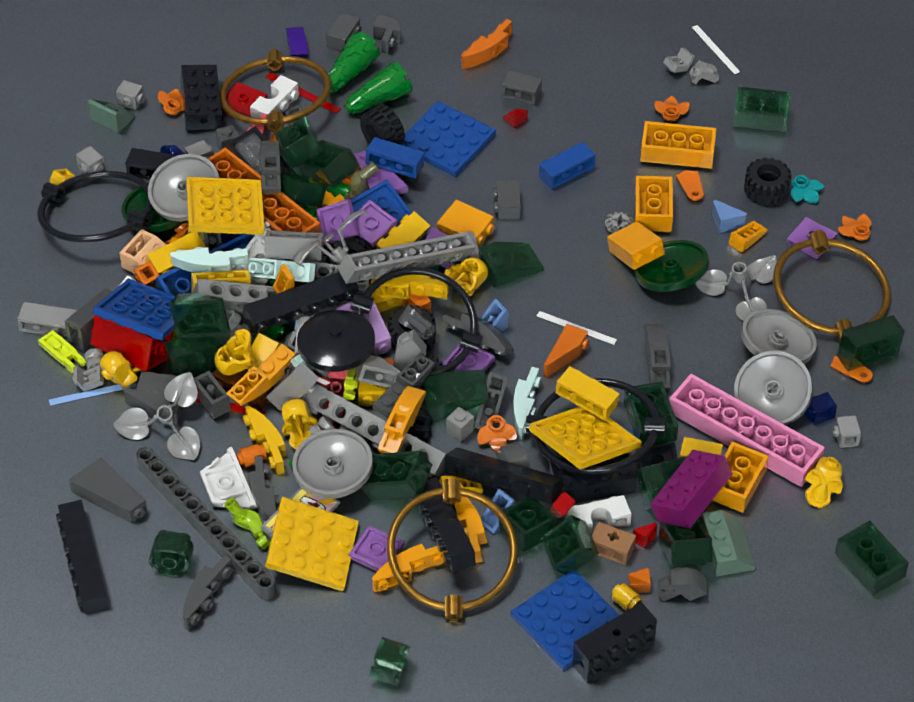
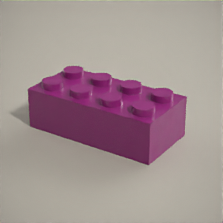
(691, 489)

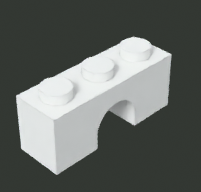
(283, 92)
(612, 510)

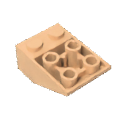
(136, 250)

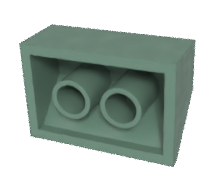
(729, 543)

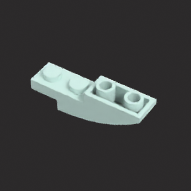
(200, 260)
(269, 269)
(524, 401)

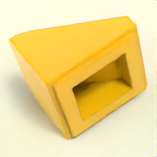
(60, 175)

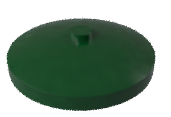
(137, 201)
(678, 268)

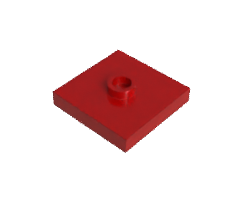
(242, 97)

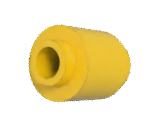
(625, 596)

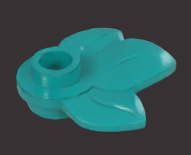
(805, 189)

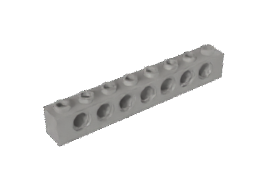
(416, 254)
(239, 294)
(320, 395)

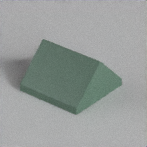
(109, 115)

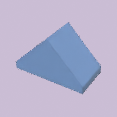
(727, 217)
(497, 315)
(489, 519)

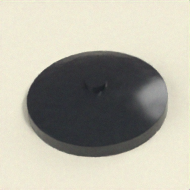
(336, 340)

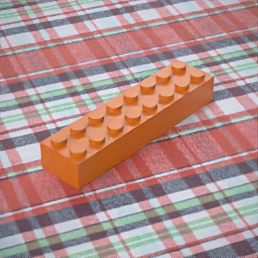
(278, 208)

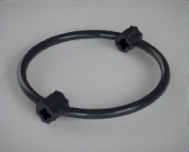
(57, 193)
(470, 340)
(653, 427)

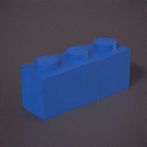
(395, 157)
(567, 165)

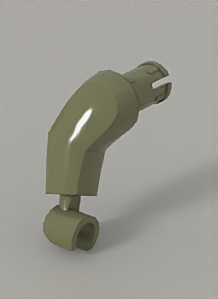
(359, 180)

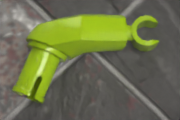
(248, 520)

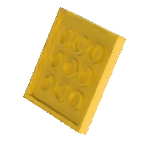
(224, 205)
(584, 437)
(311, 544)

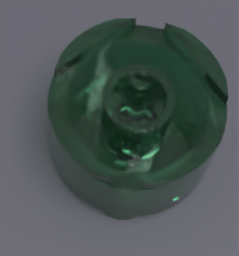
(171, 553)
(389, 661)

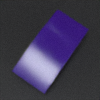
(297, 42)

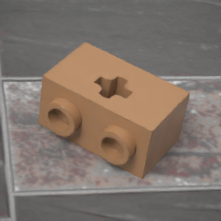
(613, 542)

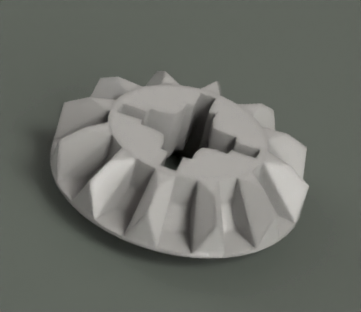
(611, 222)

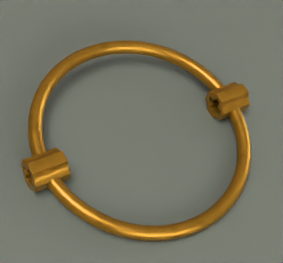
(274, 62)
(821, 244)
(451, 494)

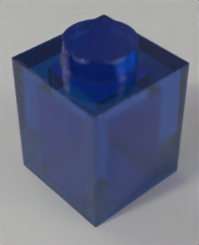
(821, 408)

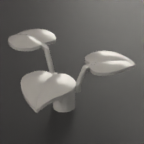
(337, 254)
(762, 270)
(182, 445)

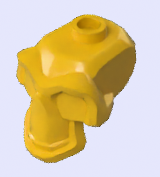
(469, 274)
(236, 354)
(118, 369)
(297, 421)
(824, 480)

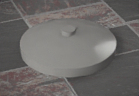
(168, 184)
(777, 331)
(775, 385)
(332, 463)

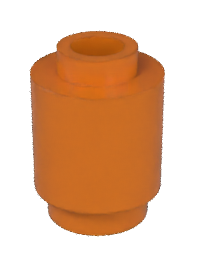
(246, 455)

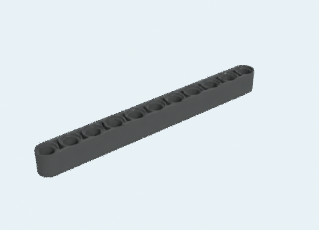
(206, 522)

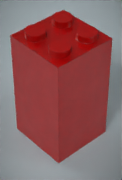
(135, 347)

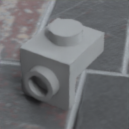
(680, 62)
(704, 71)
(88, 379)

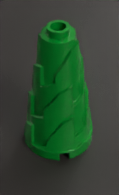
(354, 58)
(385, 86)

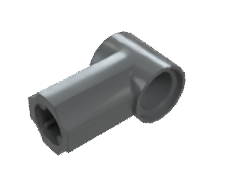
(413, 319)

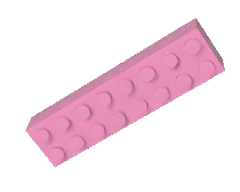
(733, 420)

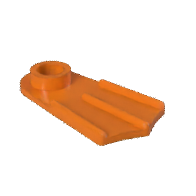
(691, 184)
(856, 373)

